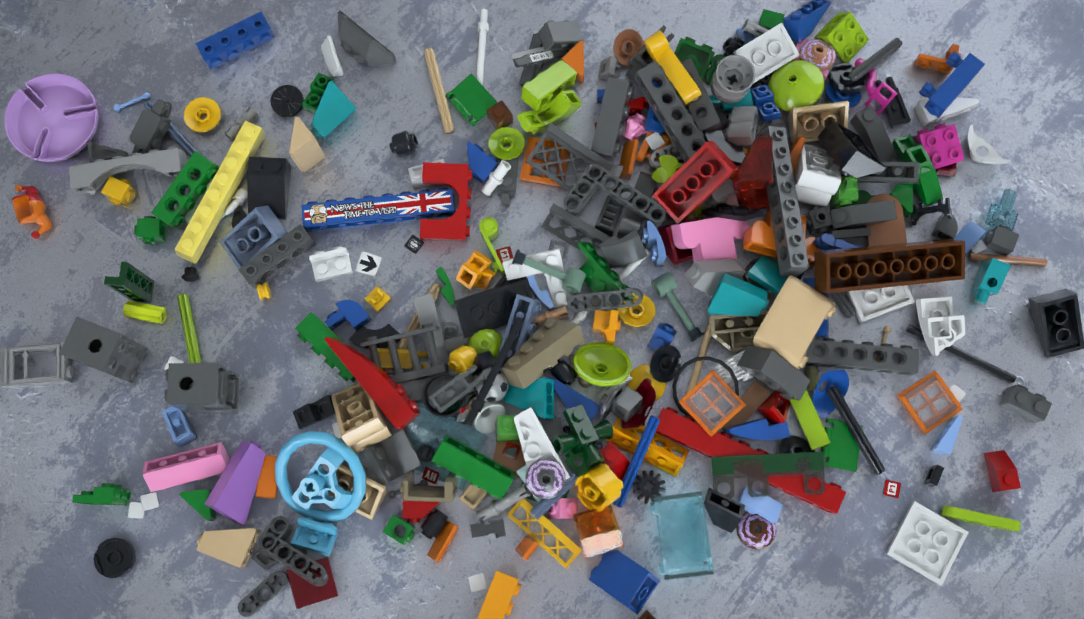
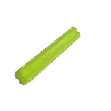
(188, 328)

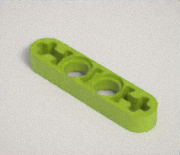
(981, 518)

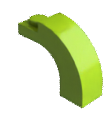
(554, 112)

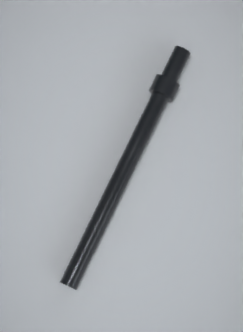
(968, 357)
(477, 404)

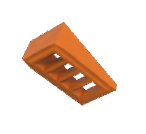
(795, 151)
(526, 547)

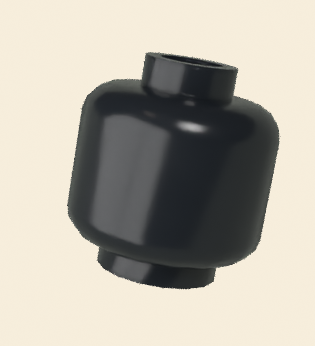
(404, 144)

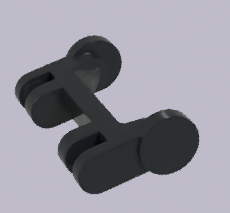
(943, 208)

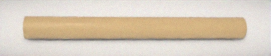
(702, 353)

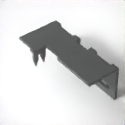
(494, 527)

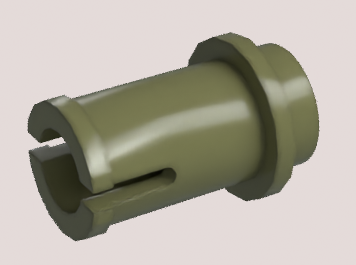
(812, 374)

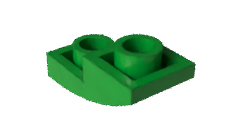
(316, 91)

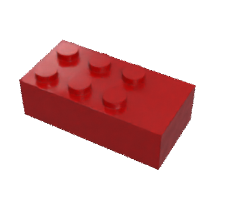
(695, 181)

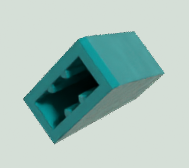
(331, 111)
(737, 298)
(537, 395)

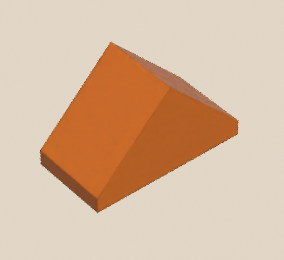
(575, 60)

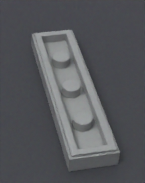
(427, 314)

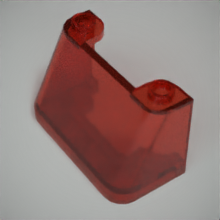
(753, 173)

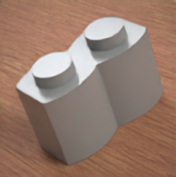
(742, 125)

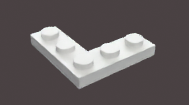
(550, 258)

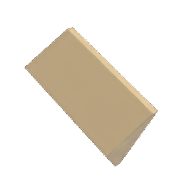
(811, 120)
(304, 147)
(372, 498)

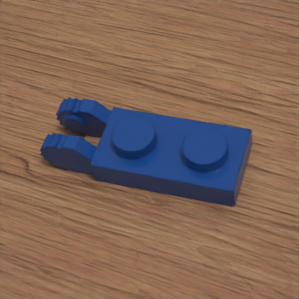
(827, 241)

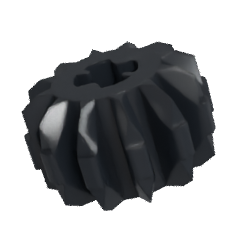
(651, 479)

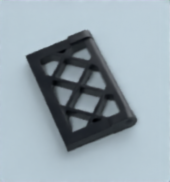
(734, 212)

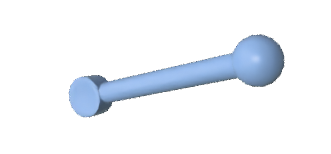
(118, 108)

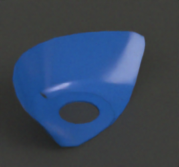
(821, 400)

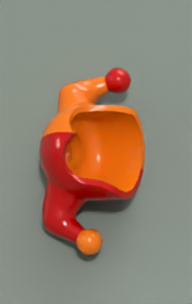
(31, 209)

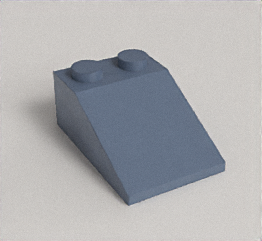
(252, 235)

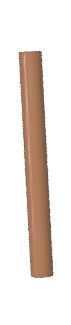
(1009, 259)

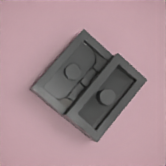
(623, 251)

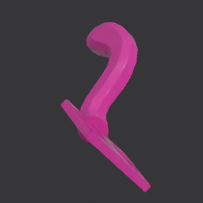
(874, 92)

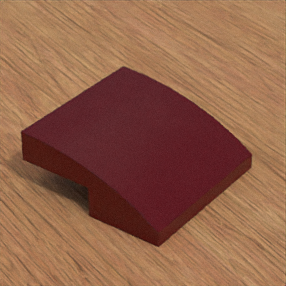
(308, 594)

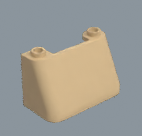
(794, 321)

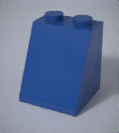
(624, 580)

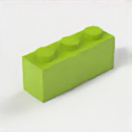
(548, 85)

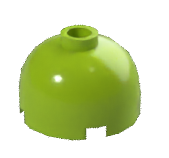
(485, 341)

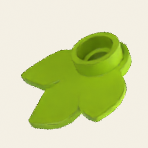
(668, 167)

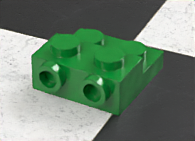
(700, 55)
(106, 495)

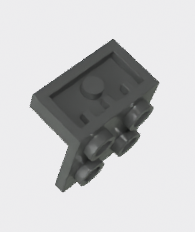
(392, 457)

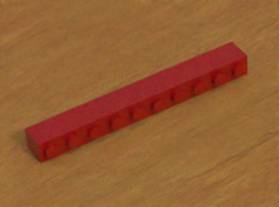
(691, 435)

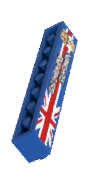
(378, 210)

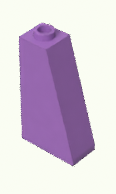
(238, 482)

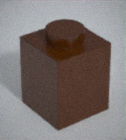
(500, 115)

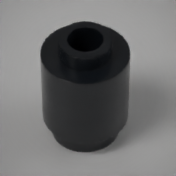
(563, 372)
(434, 524)

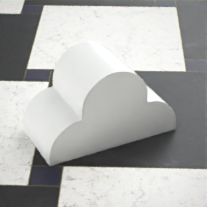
(816, 176)

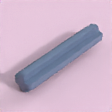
(545, 504)

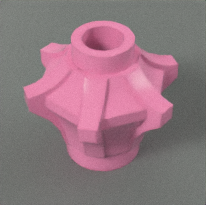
(634, 126)

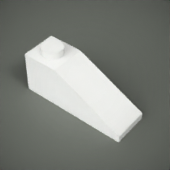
(959, 106)

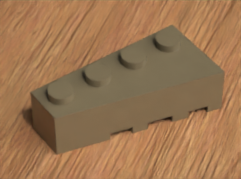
(542, 351)

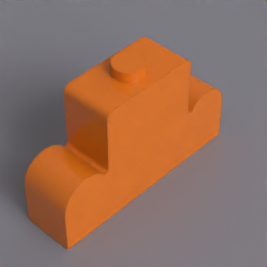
(760, 239)

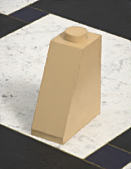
(229, 546)

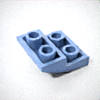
(653, 240)

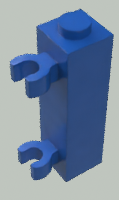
(954, 84)

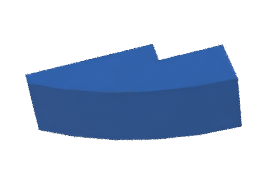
(759, 430)

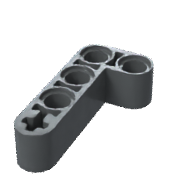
(630, 220)
(295, 556)

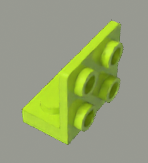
(844, 35)

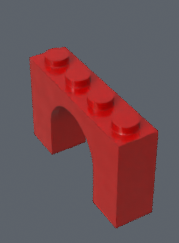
(457, 178)

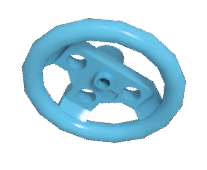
(319, 481)

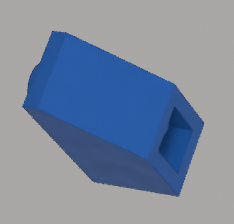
(480, 163)

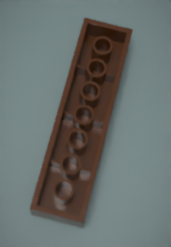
(889, 265)

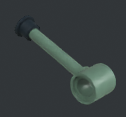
(572, 279)
(664, 286)

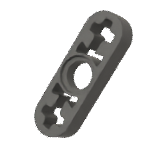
(248, 599)

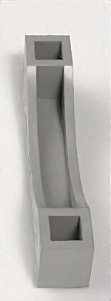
(92, 176)

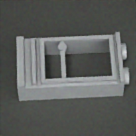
(64, 367)

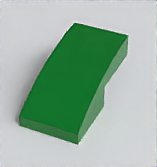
(447, 291)

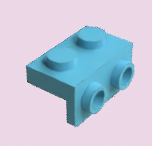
(314, 536)

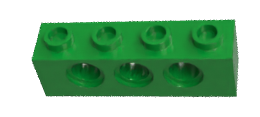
(176, 192)

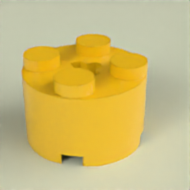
(598, 487)

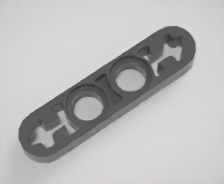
(605, 299)

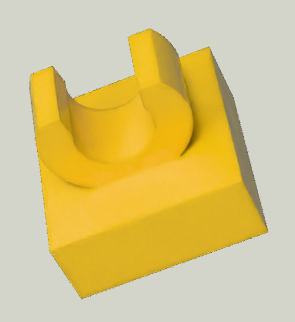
(377, 299)

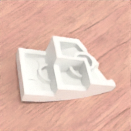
(938, 323)

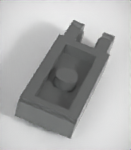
(454, 390)

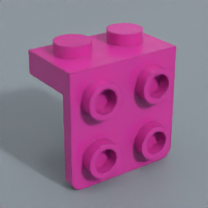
(941, 144)

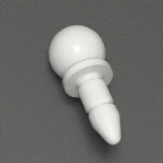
(238, 200)

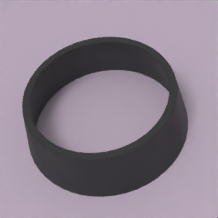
(426, 403)

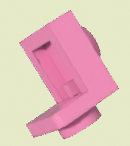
(563, 509)

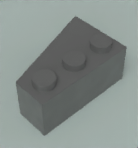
(774, 372)

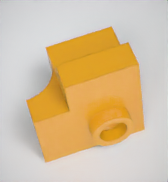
(476, 272)
(606, 324)

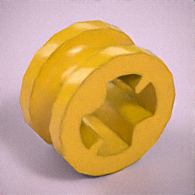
(263, 291)

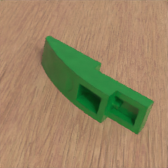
(928, 187)

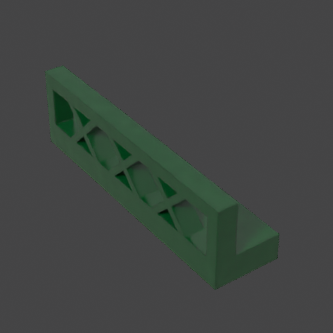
(131, 284)

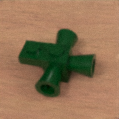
(583, 436)

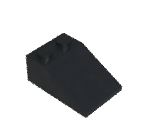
(268, 184)
(1057, 322)

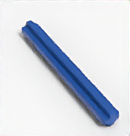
(637, 459)

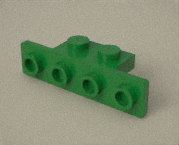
(598, 274)

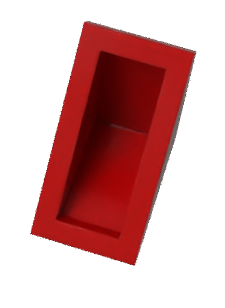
(775, 408)

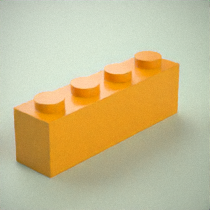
(499, 596)

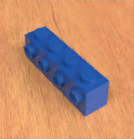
(235, 40)

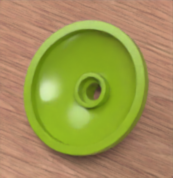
(801, 92)
(602, 364)

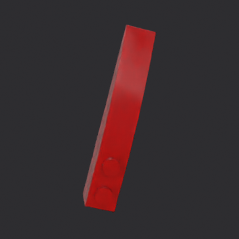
(380, 387)

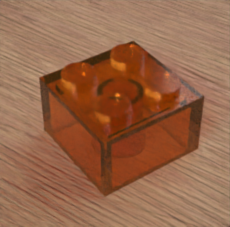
(598, 531)

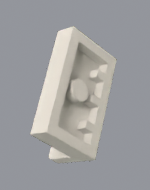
(331, 263)

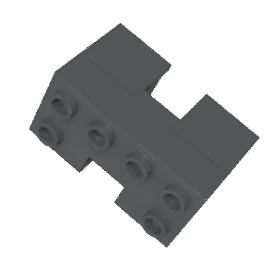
(104, 350)
(202, 388)

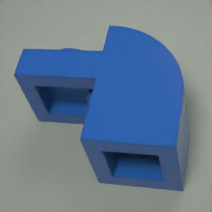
(349, 311)

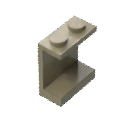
(429, 493)

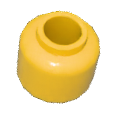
(462, 359)

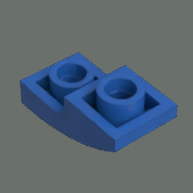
(763, 100)

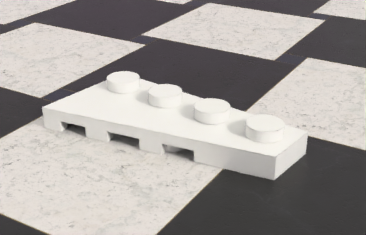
(535, 441)

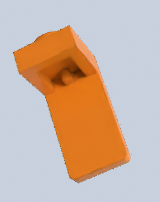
(936, 63)

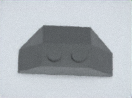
(362, 44)

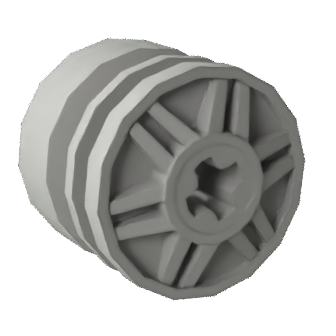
(734, 69)

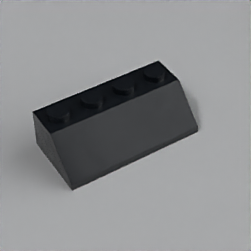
(849, 151)

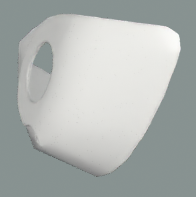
(974, 142)

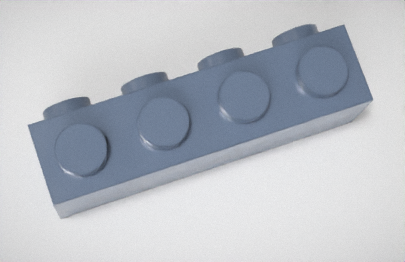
(527, 309)

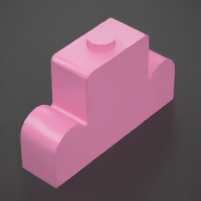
(709, 237)

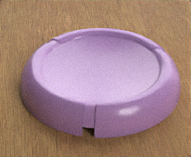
(51, 117)

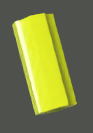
(144, 312)

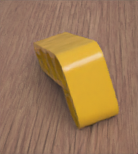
(674, 71)

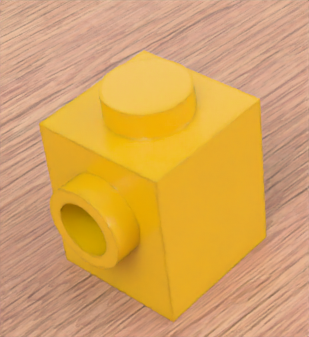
(119, 191)

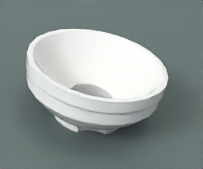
(486, 422)

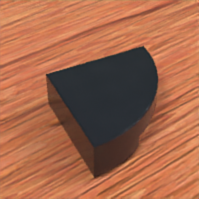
(239, 215)

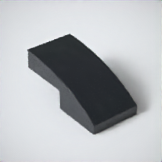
(314, 412)

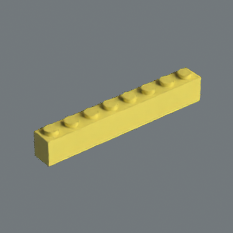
(219, 193)

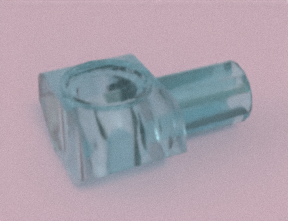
(1005, 209)

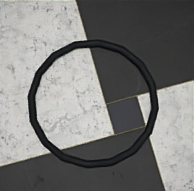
(701, 359)

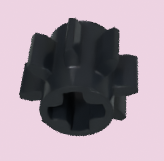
(732, 45)

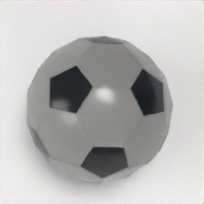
(498, 389)

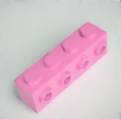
(185, 467)

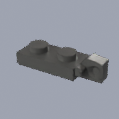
(508, 186)

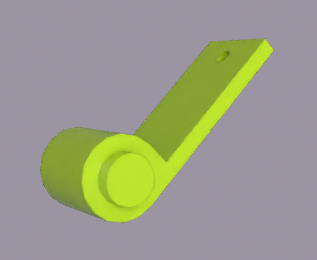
(489, 232)

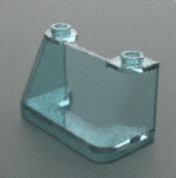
(682, 535)

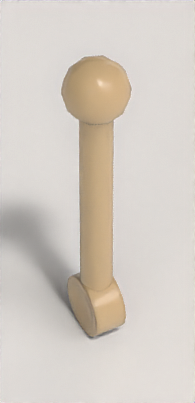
(886, 329)

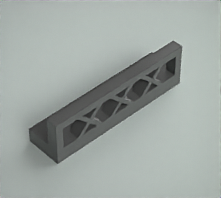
(575, 223)

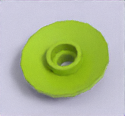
(503, 137)

